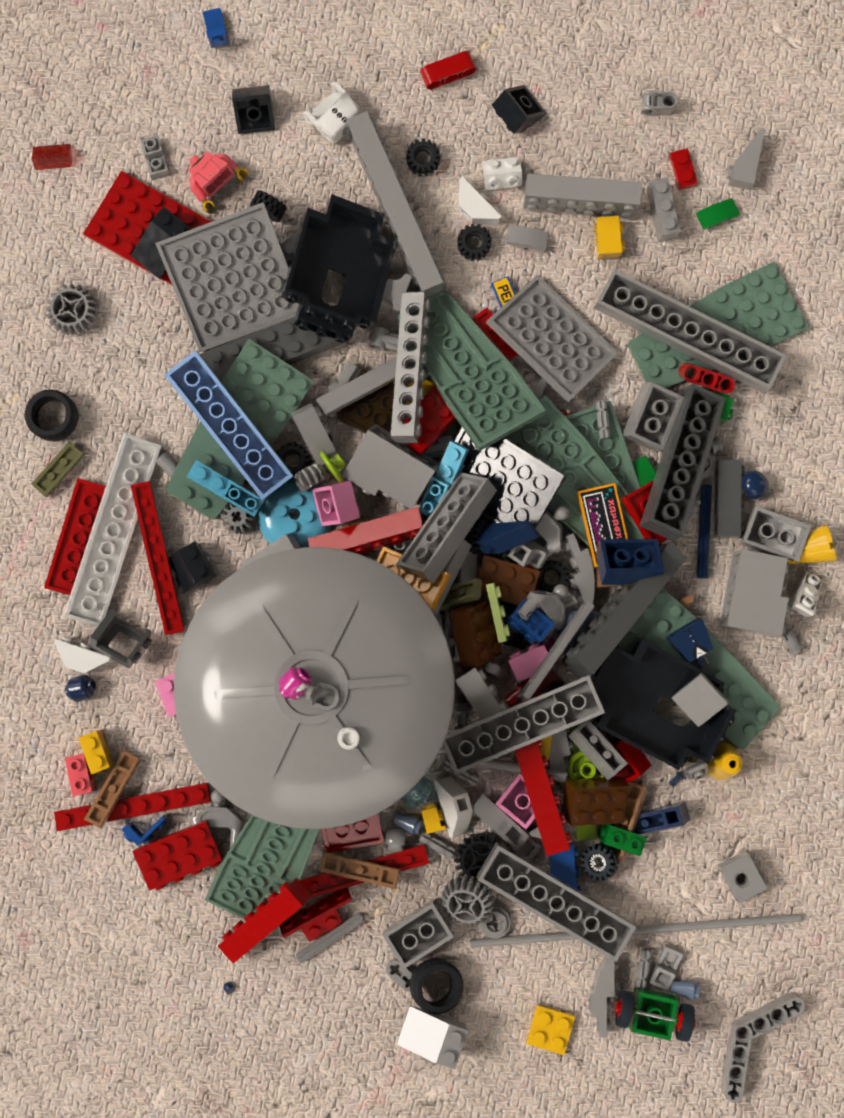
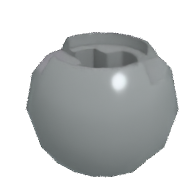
(395, 840)

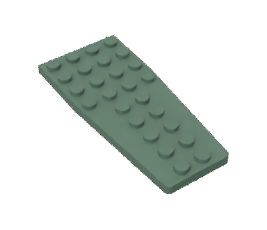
(751, 304)
(475, 376)
(268, 395)
(567, 450)
(745, 695)
(259, 864)

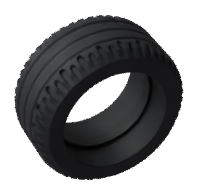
(35, 405)
(452, 997)

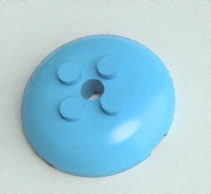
(275, 514)

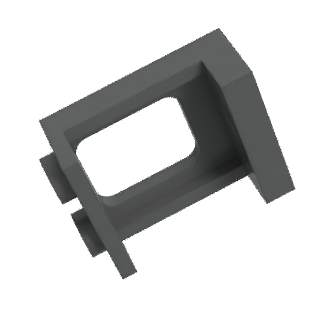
(108, 630)

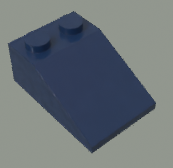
(628, 560)

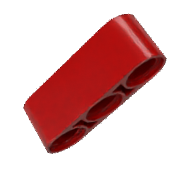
(448, 70)
(714, 381)

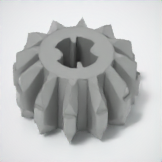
(310, 477)
(231, 520)

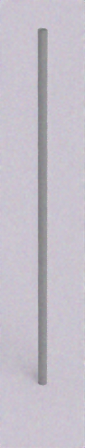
(644, 930)

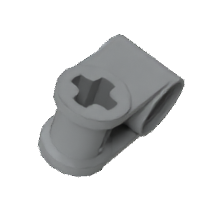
(657, 104)

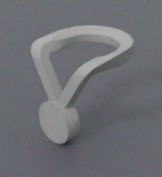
(310, 695)

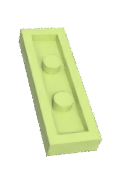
(498, 612)

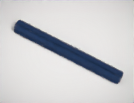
(704, 531)

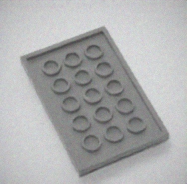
(552, 338)

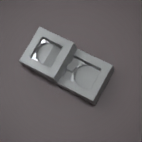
(666, 966)

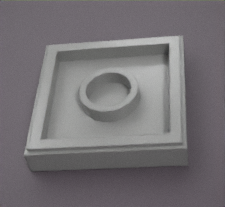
(700, 699)

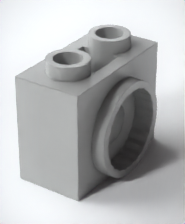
(753, 880)

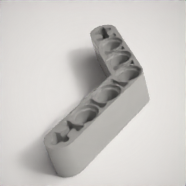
(751, 1032)

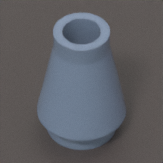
(410, 823)
(686, 989)

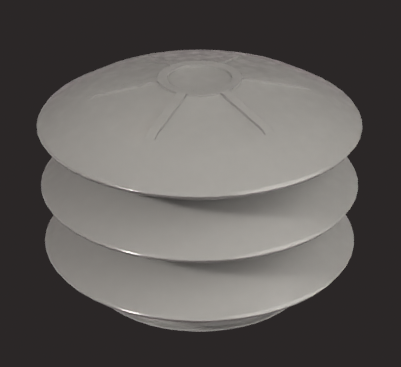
(346, 627)

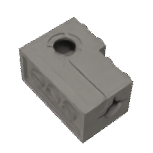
(390, 468)
(754, 594)

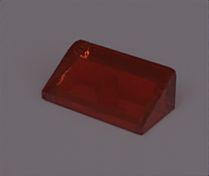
(52, 157)

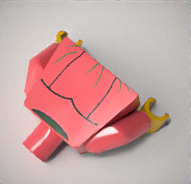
(210, 174)

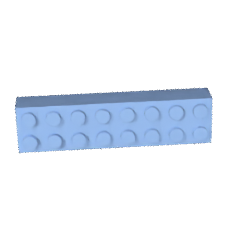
(229, 424)

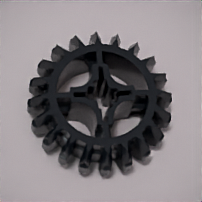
(470, 845)

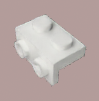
(502, 173)

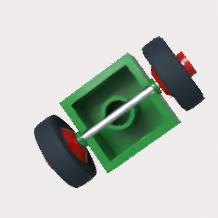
(654, 1014)

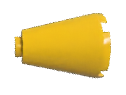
(818, 547)
(726, 762)

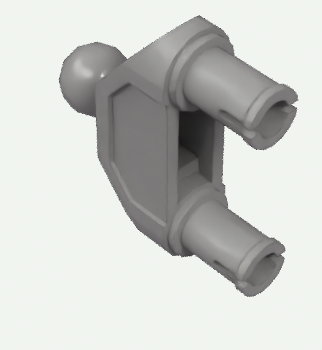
(551, 528)
(549, 605)
(220, 816)

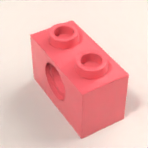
(79, 775)

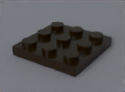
(370, 410)

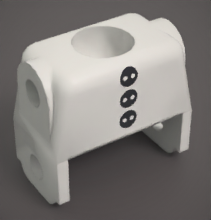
(331, 114)

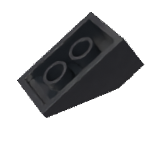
(160, 228)

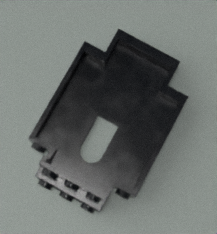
(346, 242)
(629, 692)

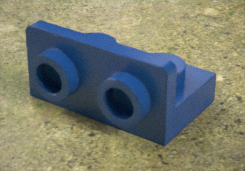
(534, 628)

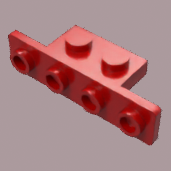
(319, 917)

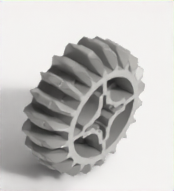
(64, 312)
(462, 900)

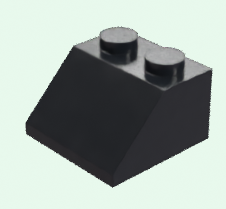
(253, 109)
(518, 109)
(190, 567)

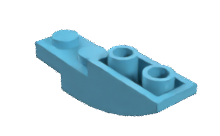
(446, 474)
(225, 488)

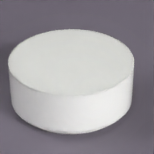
(348, 738)

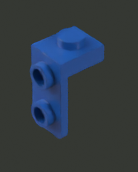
(215, 28)
(133, 834)

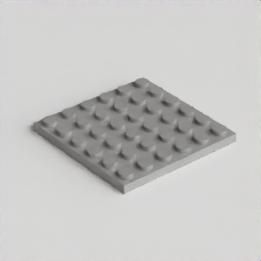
(229, 276)

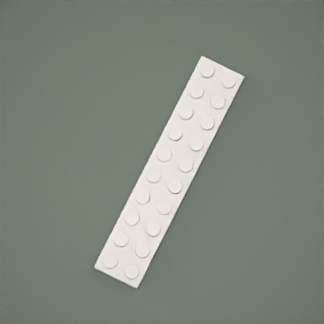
(111, 531)

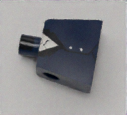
(692, 642)

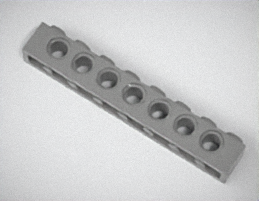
(410, 303)

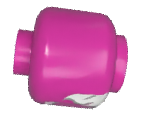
(294, 683)

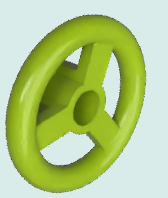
(334, 464)
(592, 773)

